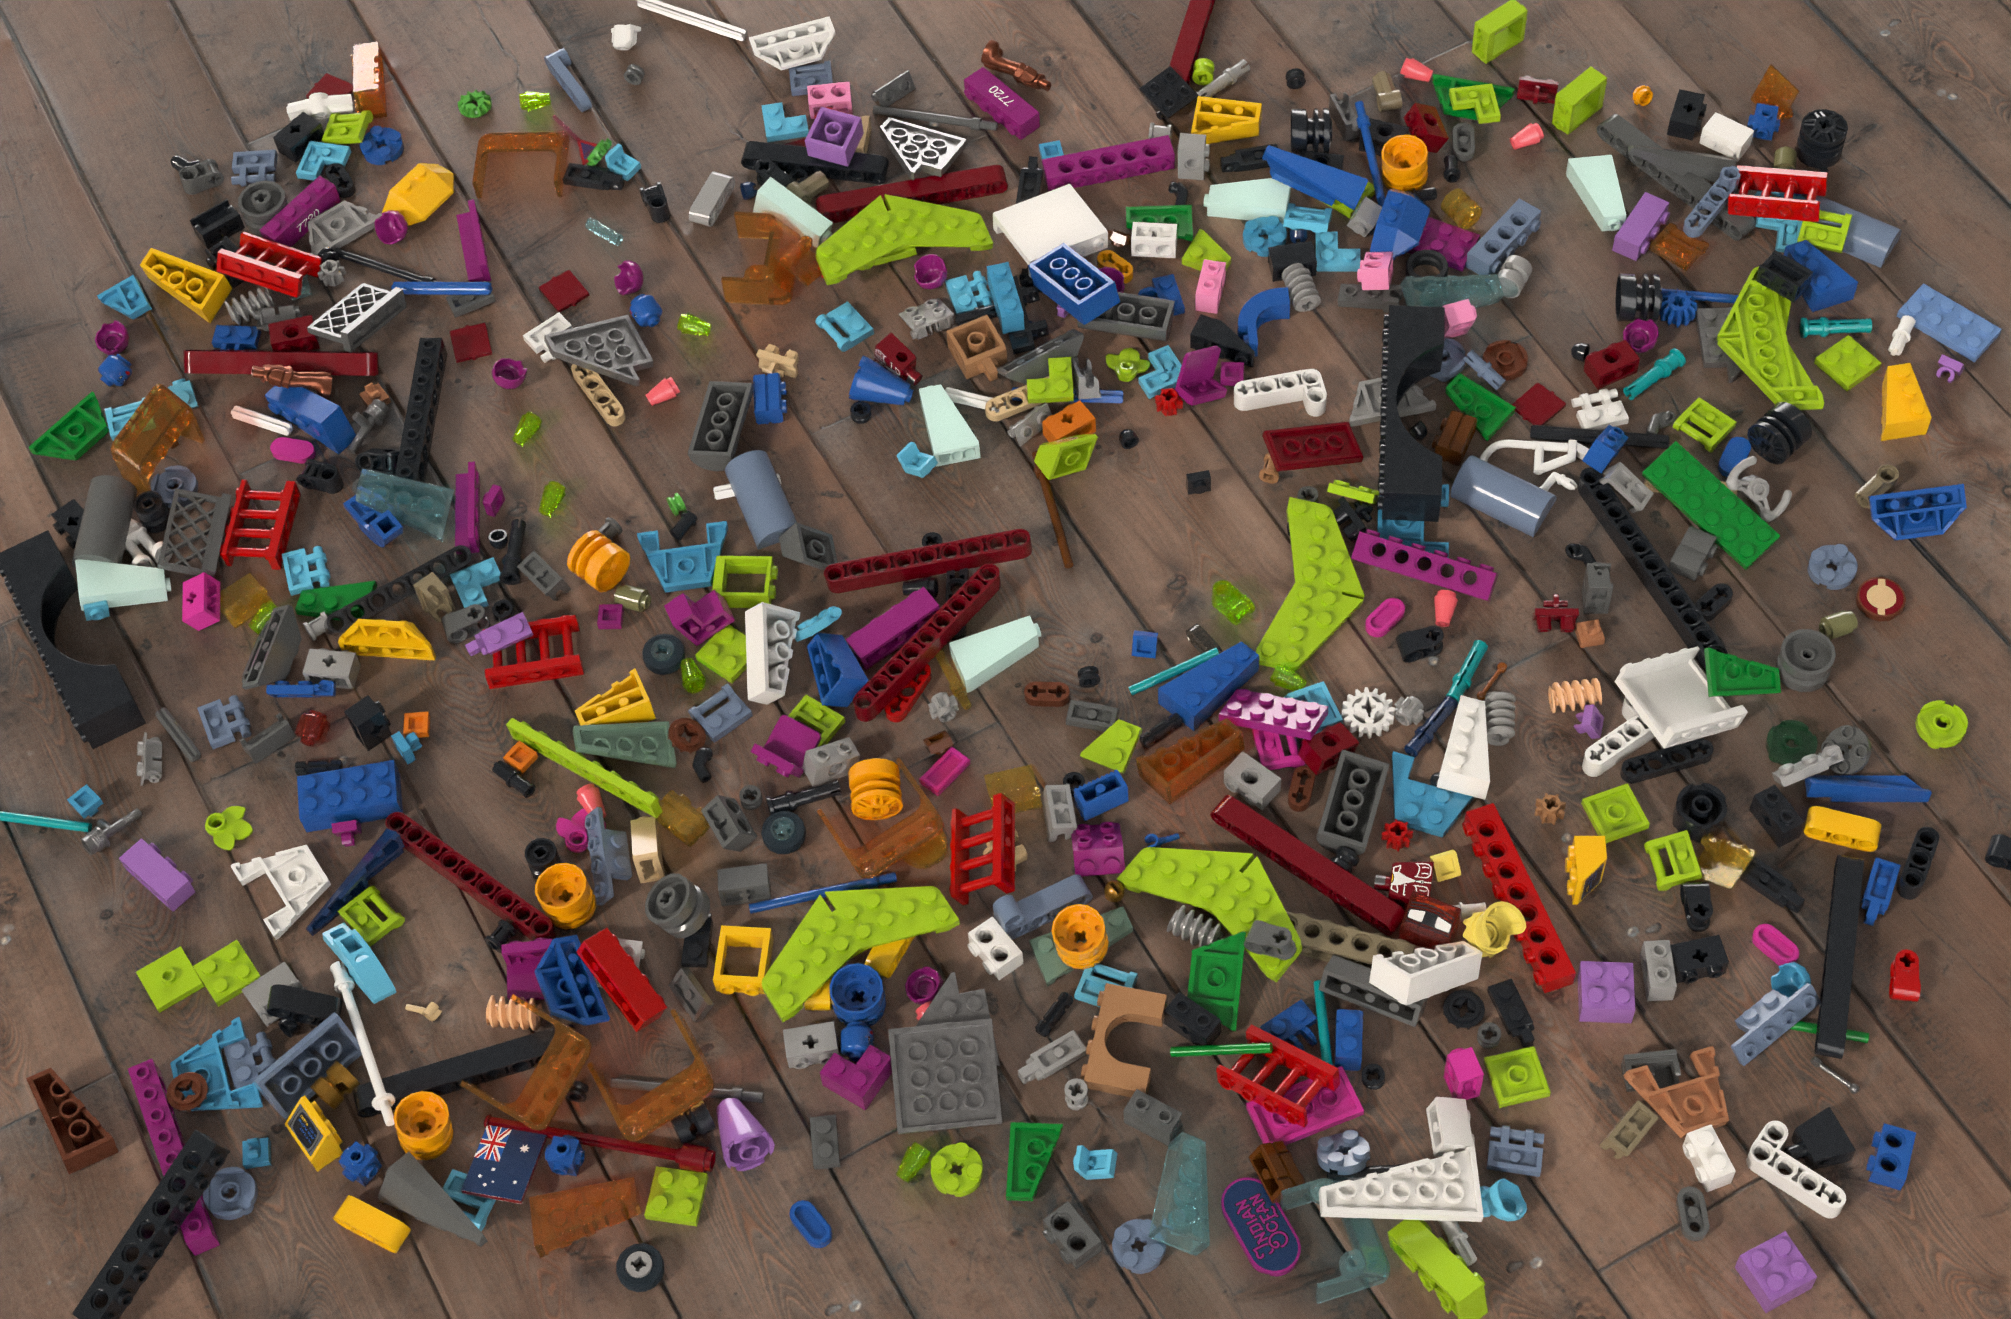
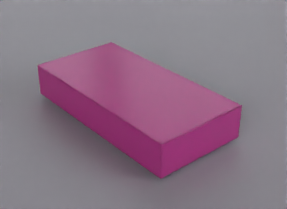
(945, 771)

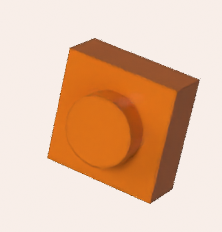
(417, 722)
(520, 757)

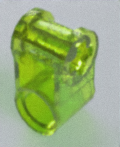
(1232, 606)

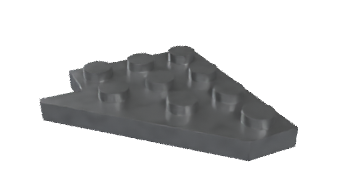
(921, 147)
(1709, 324)
(603, 347)
(954, 1007)

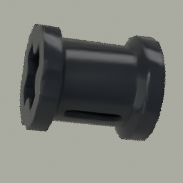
(500, 935)

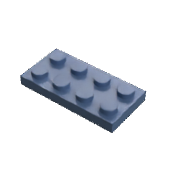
(1950, 322)

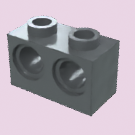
(729, 823)
(1076, 1233)

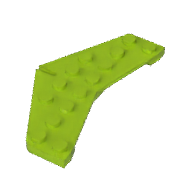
(906, 225)
(1758, 344)
(1323, 590)
(1219, 886)
(858, 922)

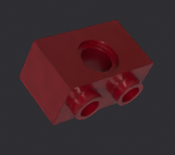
(1426, 125)
(293, 335)
(1611, 364)
(1326, 746)

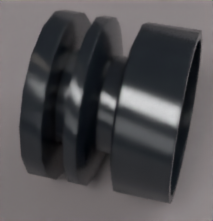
(1310, 130)
(1821, 138)
(1638, 297)
(1779, 432)

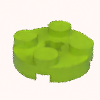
(1933, 734)
(953, 1184)

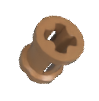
(1269, 473)

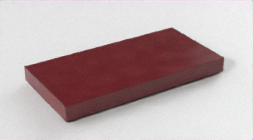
(1312, 446)

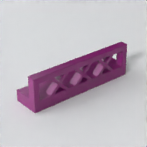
(473, 245)
(468, 509)

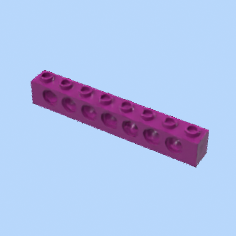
(167, 1143)

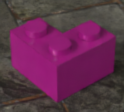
(700, 618)
(860, 1081)

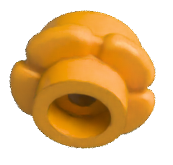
(1642, 95)

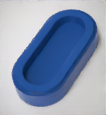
(1735, 451)
(810, 1224)

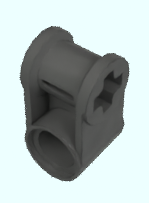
(198, 177)
(463, 623)
(1270, 940)

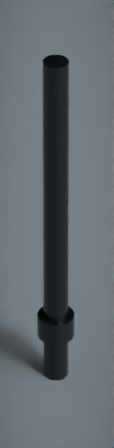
(383, 267)

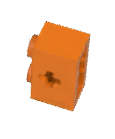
(1071, 421)

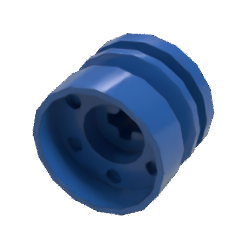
(859, 983)

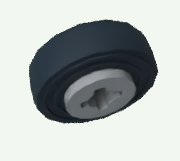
(644, 1276)

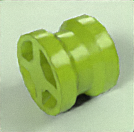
(1203, 71)

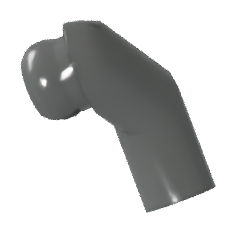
(1660, 421)

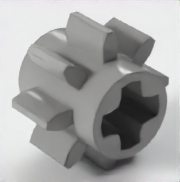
(332, 273)
(943, 707)
(1408, 710)

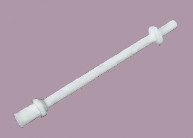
(344, 985)

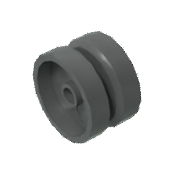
(261, 203)
(1805, 660)
(677, 905)

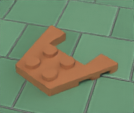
(1689, 1103)

